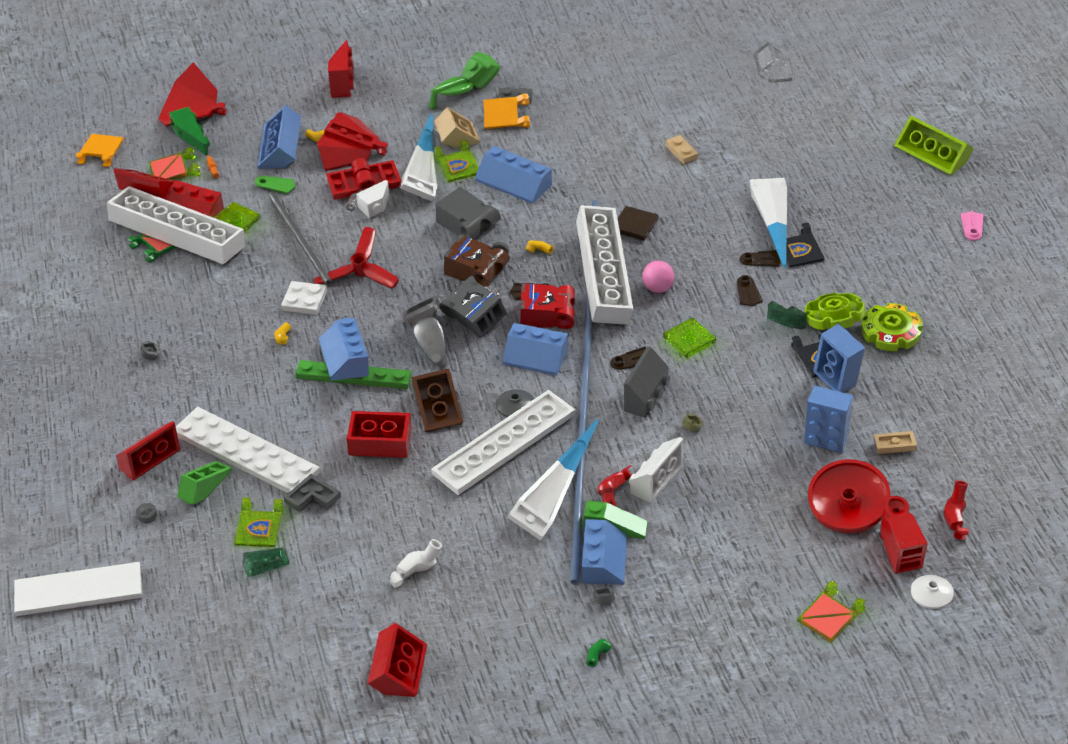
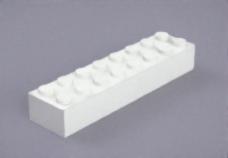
(176, 224)
(604, 265)

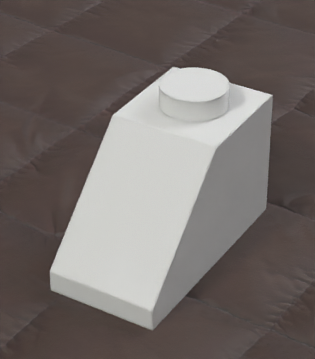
(374, 199)

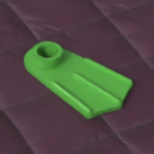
(276, 184)

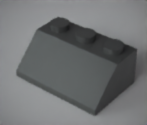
(645, 383)

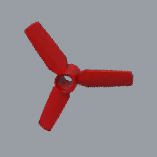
(360, 265)

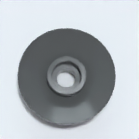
(512, 401)

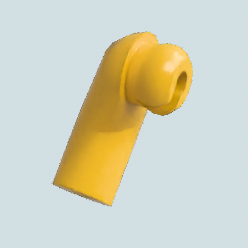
(280, 333)

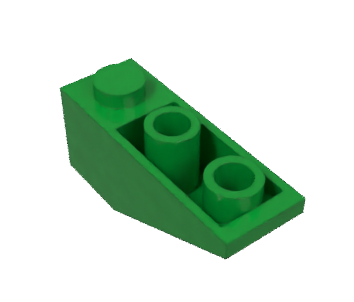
(186, 128)

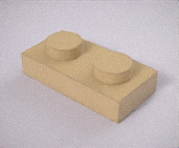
(681, 149)
(895, 442)

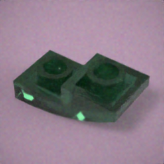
(788, 317)

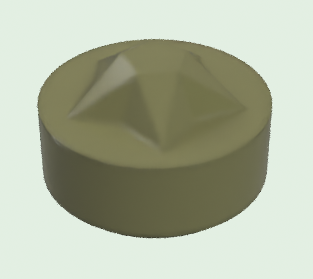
(692, 423)

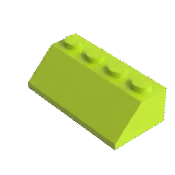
(933, 145)

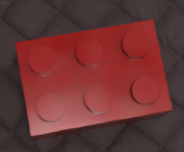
(379, 434)

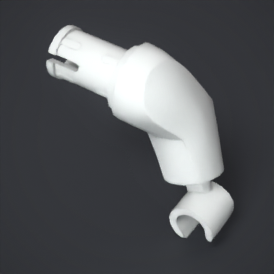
(415, 562)

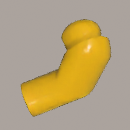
(315, 136)
(532, 245)

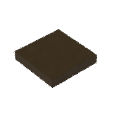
(636, 222)

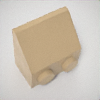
(455, 128)

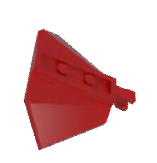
(193, 91)
(347, 140)

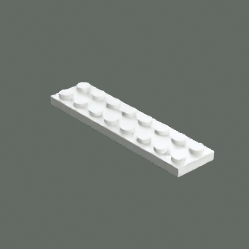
(503, 442)
(244, 450)

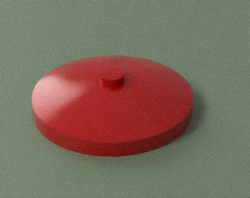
(848, 495)

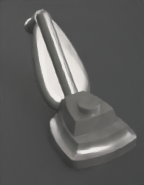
(427, 329)

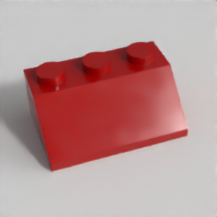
(142, 181)
(195, 198)
(149, 451)
(397, 662)

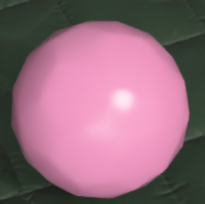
(658, 276)

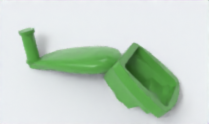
(477, 72)

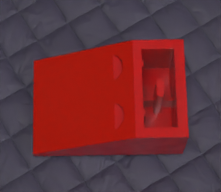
(341, 72)

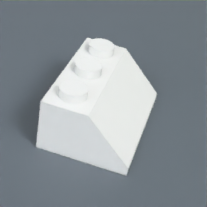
(657, 470)

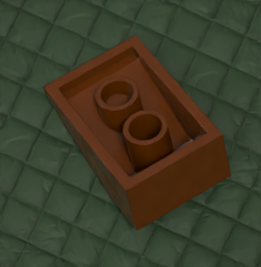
(437, 400)

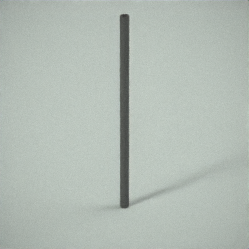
(319, 268)

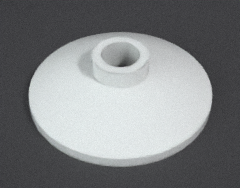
(932, 591)

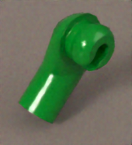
(595, 649)

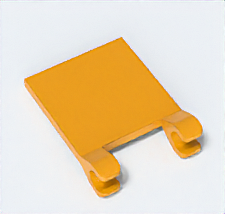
(504, 112)
(100, 146)

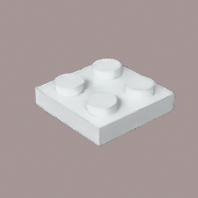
(304, 298)

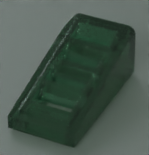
(257, 561)

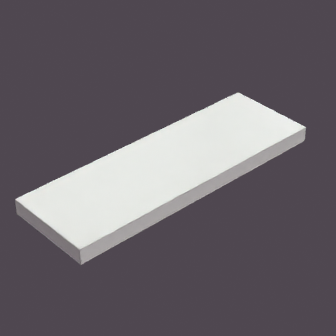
(77, 589)

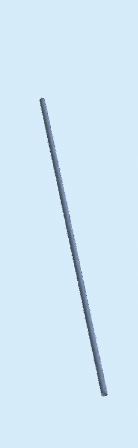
(576, 540)

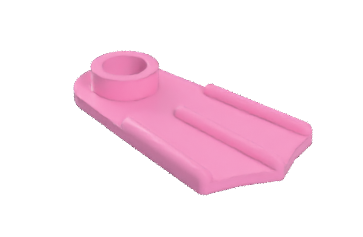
(972, 225)

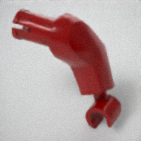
(611, 483)
(954, 508)

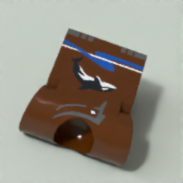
(476, 259)

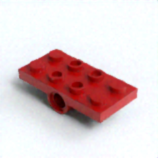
(361, 177)

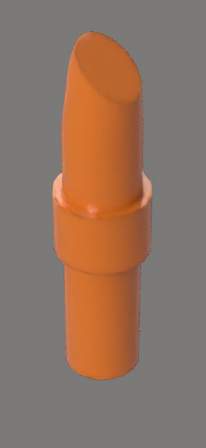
(212, 167)

